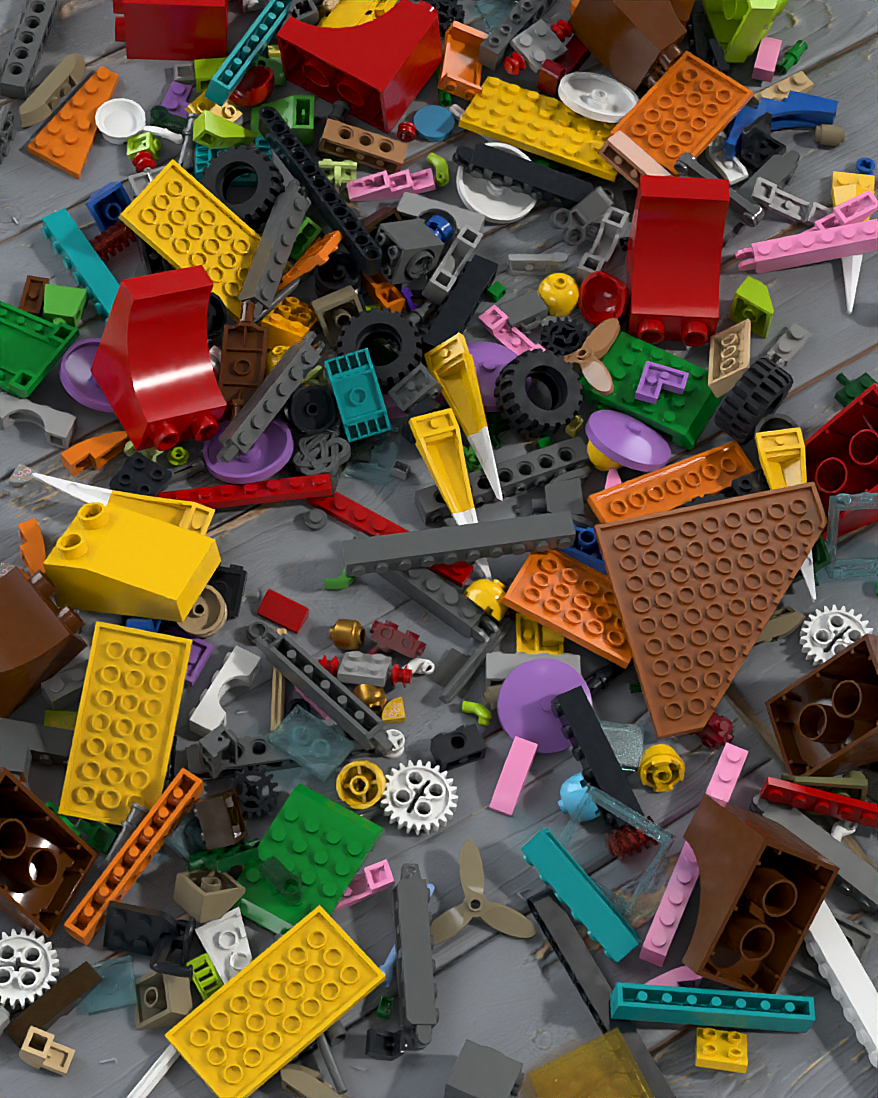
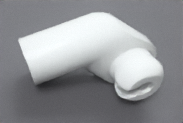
(421, 666)
(843, 828)

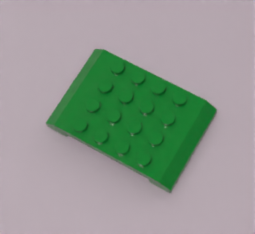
(29, 349)
(674, 413)
(317, 844)

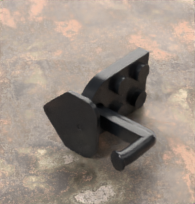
(150, 934)

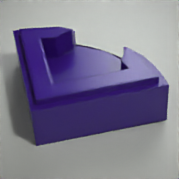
(406, 293)

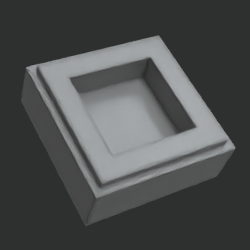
(184, 73)

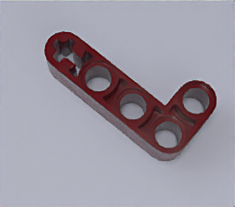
(553, 71)

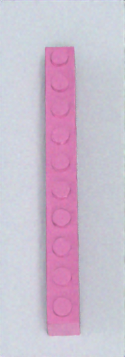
(686, 869)

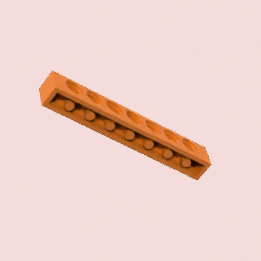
(133, 856)

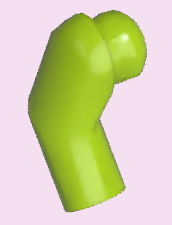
(479, 710)

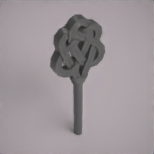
(315, 451)

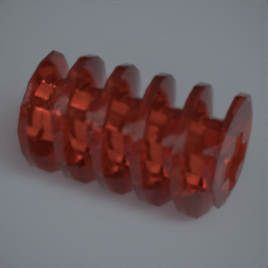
(112, 239)
(626, 839)

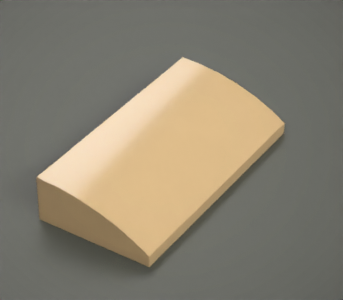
(729, 357)

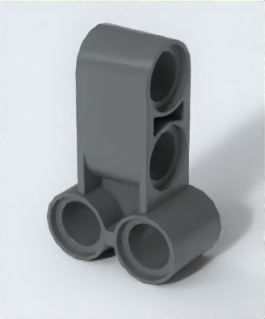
(581, 215)

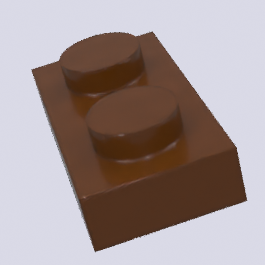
(33, 295)

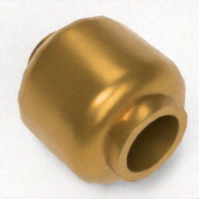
(347, 634)
(371, 696)

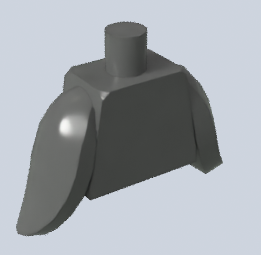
(565, 494)

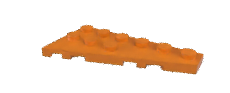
(74, 128)

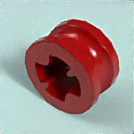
(406, 131)

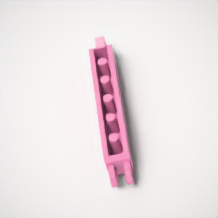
(810, 247)

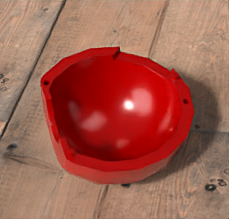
(254, 87)
(602, 297)

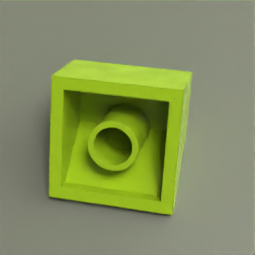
(753, 302)

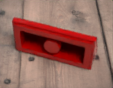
(283, 611)

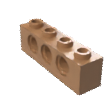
(362, 146)

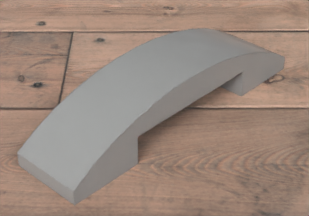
(788, 205)

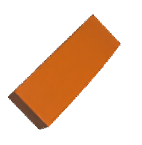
(384, 293)
(94, 451)
(33, 549)

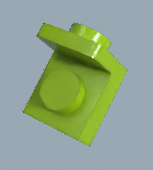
(143, 143)

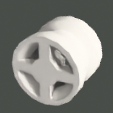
(398, 741)

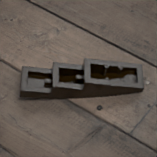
(55, 1002)

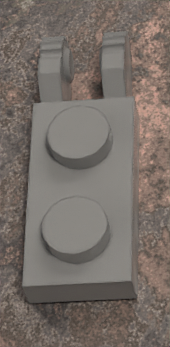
(536, 264)
(789, 345)

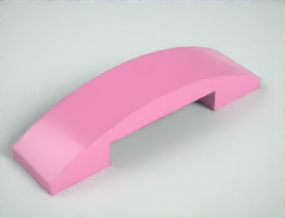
(496, 324)
(367, 884)

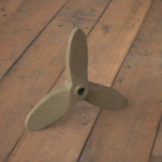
(492, 914)

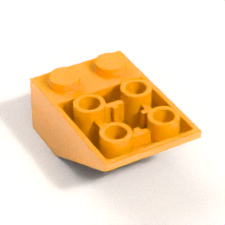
(289, 322)

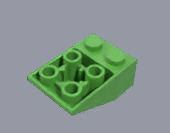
(296, 112)

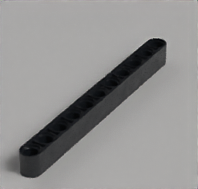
(321, 191)
(592, 983)

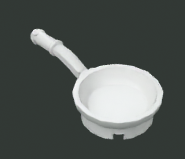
(124, 119)

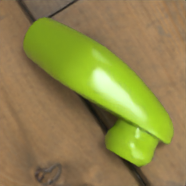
(442, 169)

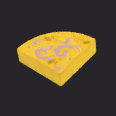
(394, 711)

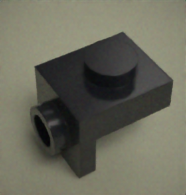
(385, 1043)

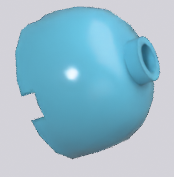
(572, 793)

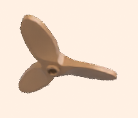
(587, 357)

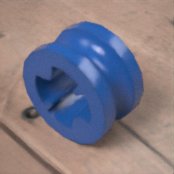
(867, 163)

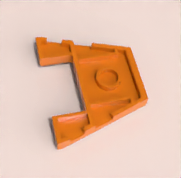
(315, 254)

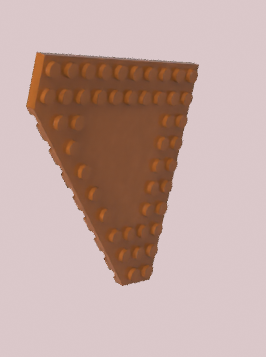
(701, 590)

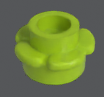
(178, 461)

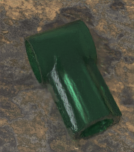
(162, 118)
(281, 879)

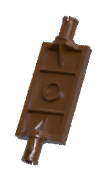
(242, 359)

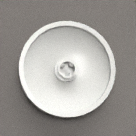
(596, 96)
(494, 201)

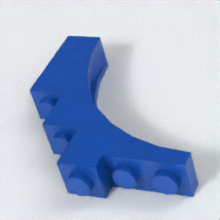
(794, 111)

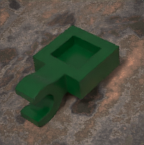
(100, 835)

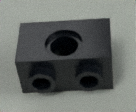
(449, 757)

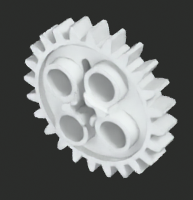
(820, 627)
(438, 807)
(22, 947)

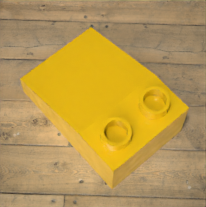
(130, 564)

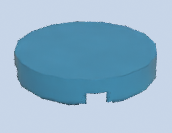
(434, 123)

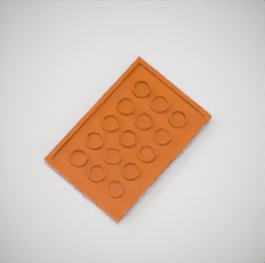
(683, 111)
(571, 602)

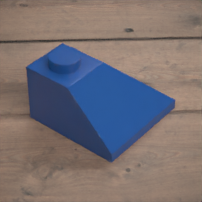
(108, 204)

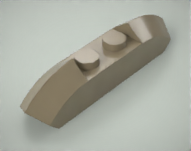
(52, 89)
(781, 624)
(304, 1083)

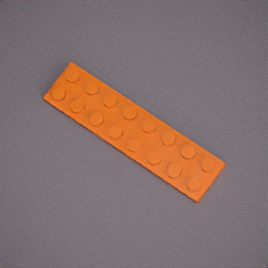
(673, 485)

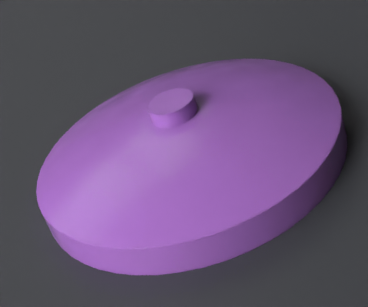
(488, 362)
(77, 377)
(627, 440)
(261, 461)
(527, 698)

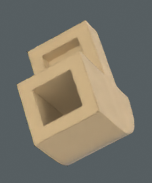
(41, 1051)

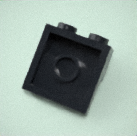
(231, 585)

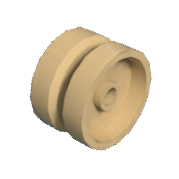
(212, 618)

